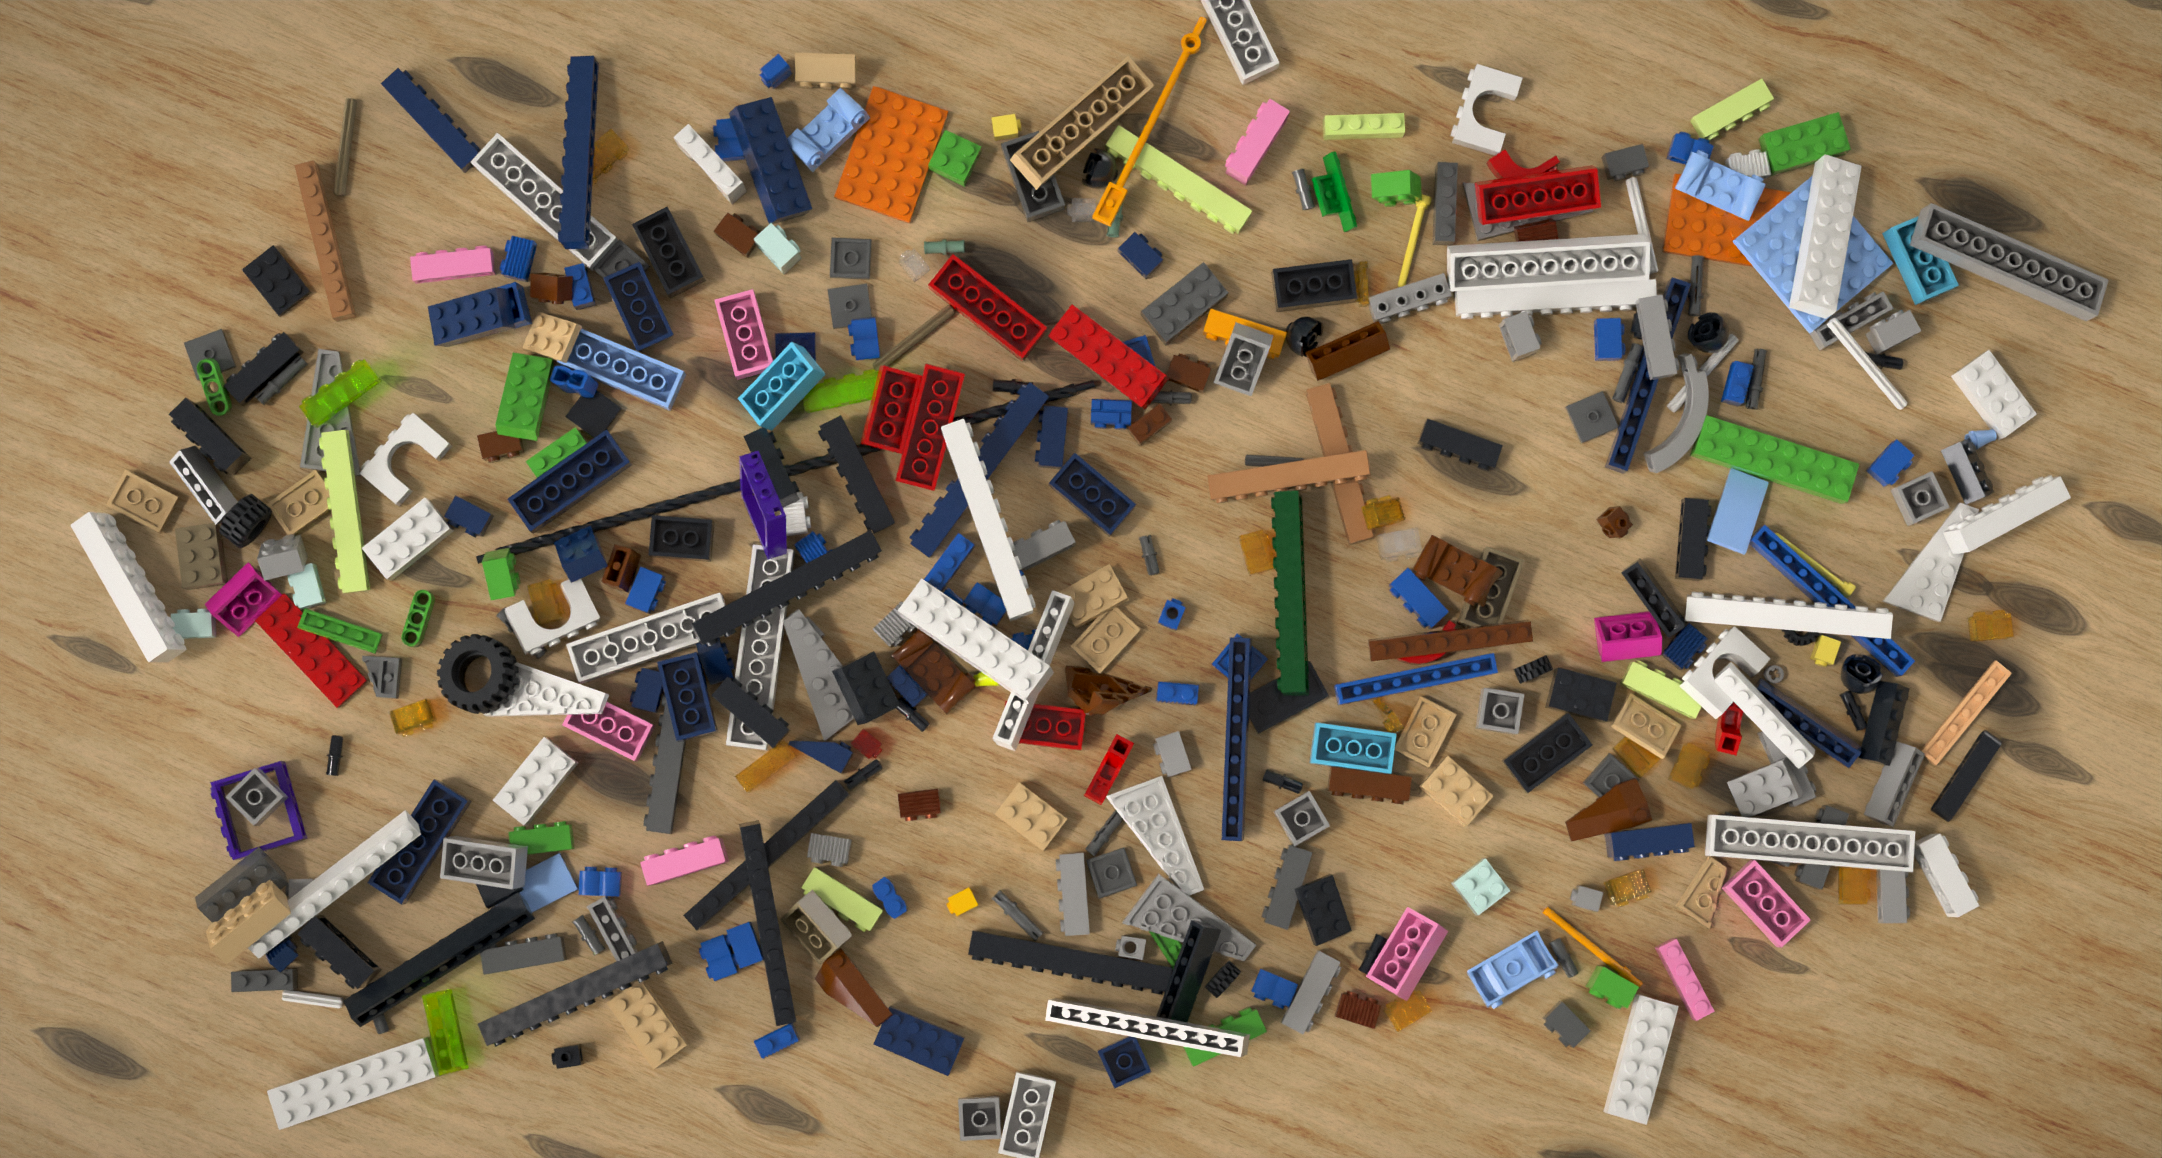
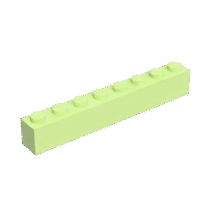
(1180, 181)
(345, 511)

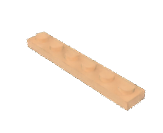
(1965, 712)

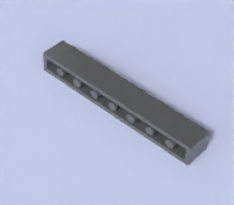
(666, 779)

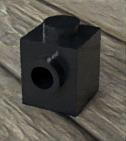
(567, 1056)

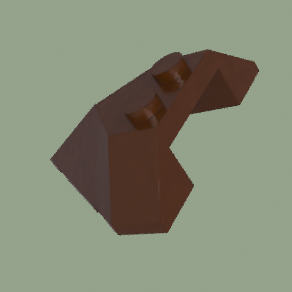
(1099, 691)

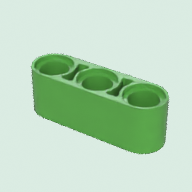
(211, 396)
(415, 608)

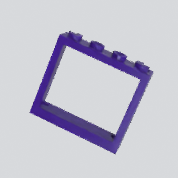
(763, 505)
(223, 812)

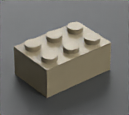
(201, 556)
(816, 927)

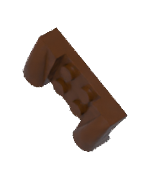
(1456, 570)
(934, 671)

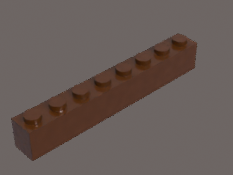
(1450, 640)

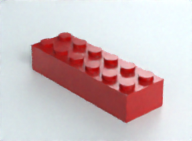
(1538, 194)
(987, 307)
(1108, 357)
(925, 442)

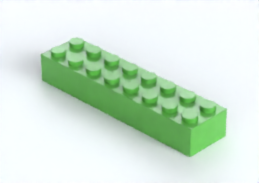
(1775, 460)

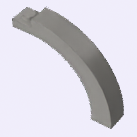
(1691, 420)

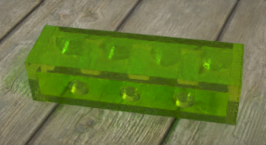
(841, 392)
(340, 393)
(445, 1032)

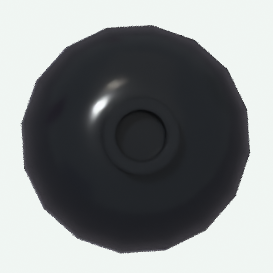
(1099, 169)
(1709, 333)
(1302, 334)
(1861, 674)

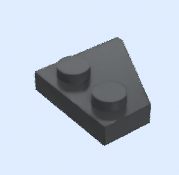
(385, 675)

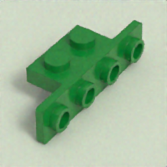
(1333, 194)

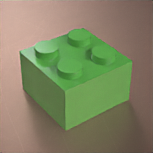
(954, 158)
(1396, 187)
(500, 573)
(1612, 987)

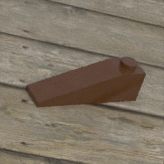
(1616, 810)
(848, 986)

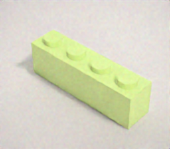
(1732, 109)
(1363, 126)
(1659, 689)
(843, 899)

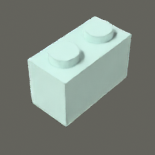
(307, 587)
(194, 624)

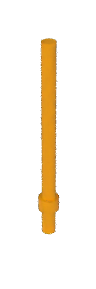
(1622, 971)

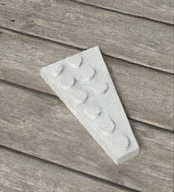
(1931, 575)
(549, 695)
(1155, 823)

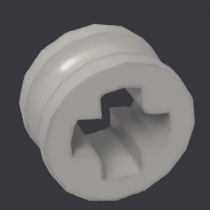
(1768, 677)

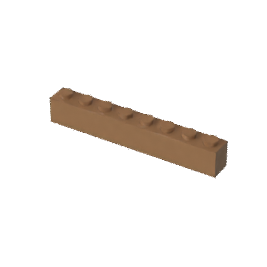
(325, 241)
(1333, 442)
(1289, 475)

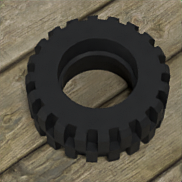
(456, 663)

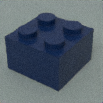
(580, 554)
(1124, 1061)

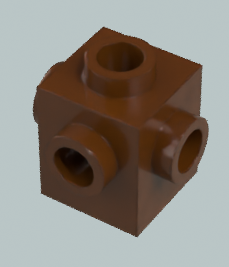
(1614, 522)

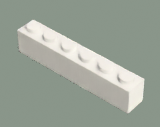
(1764, 715)

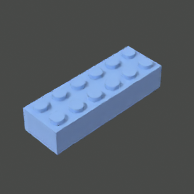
(625, 369)

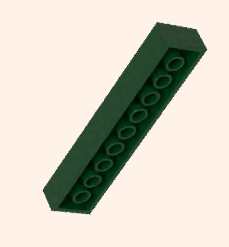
(1291, 593)

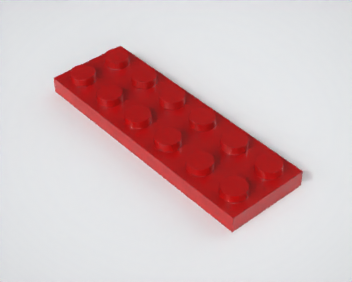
(311, 652)

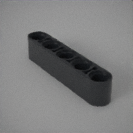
(1966, 775)

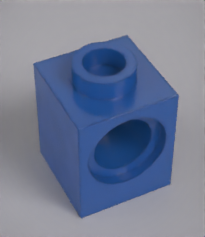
(1165, 621)

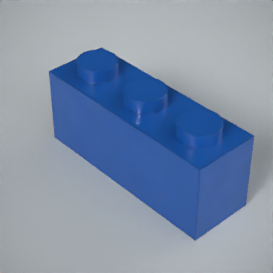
(949, 562)
(1417, 599)

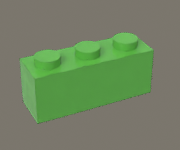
(556, 452)
(543, 838)

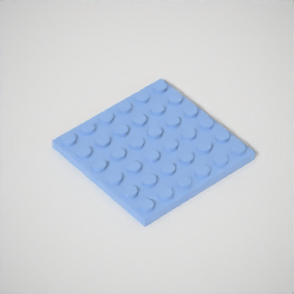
(1774, 248)

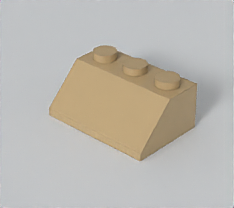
(825, 70)

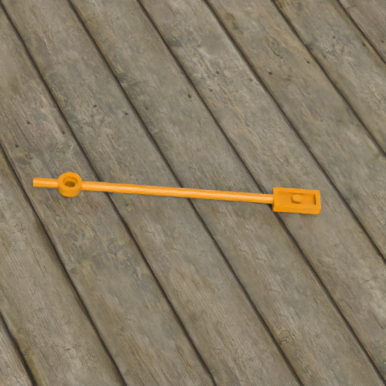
(1115, 193)

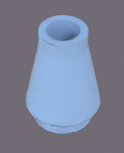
(1981, 437)

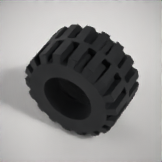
(245, 521)

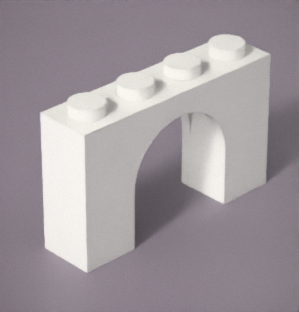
(1483, 82)
(698, 150)
(379, 469)
(534, 637)
(1700, 681)

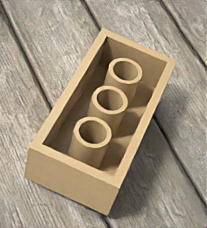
(247, 921)
(647, 1023)

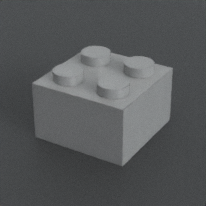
(1889, 334)
(1520, 336)
(1920, 498)
(282, 556)
(1499, 711)
(256, 797)
(1301, 818)
(979, 1118)

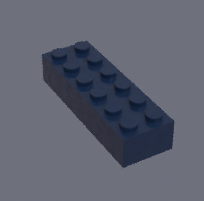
(770, 160)
(569, 481)
(437, 818)

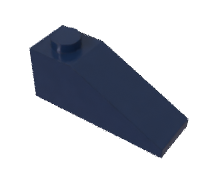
(829, 753)

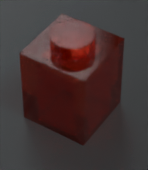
(867, 744)

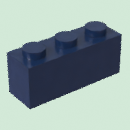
(1051, 437)

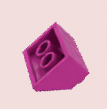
(242, 599)
(1627, 636)

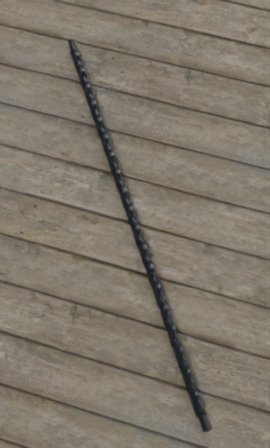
(732, 487)

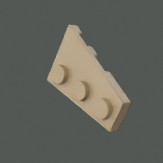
(1702, 892)

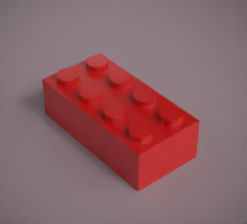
(891, 409)
(1054, 727)

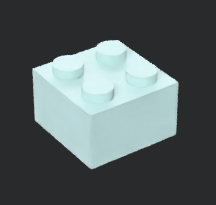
(777, 248)
(1480, 886)

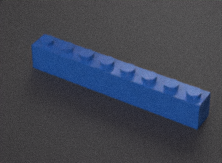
(1415, 679)

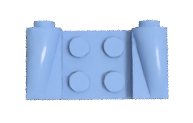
(828, 130)
(1720, 185)
(1512, 969)

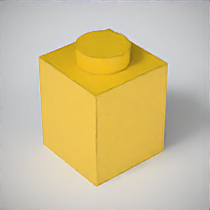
(961, 902)

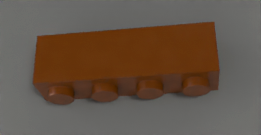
(1348, 350)
(1368, 783)

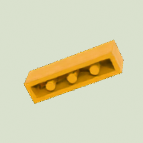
(1220, 326)

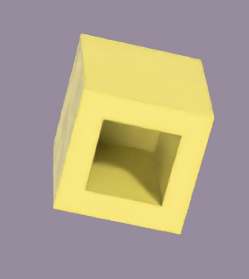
(1005, 127)
(1825, 651)

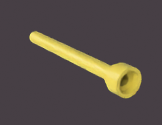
(1421, 206)
(1843, 587)

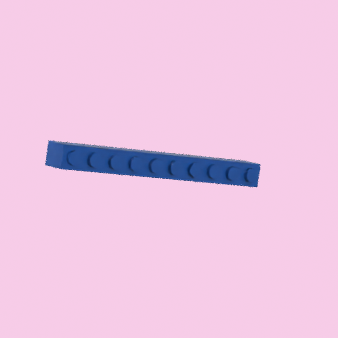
(1820, 590)

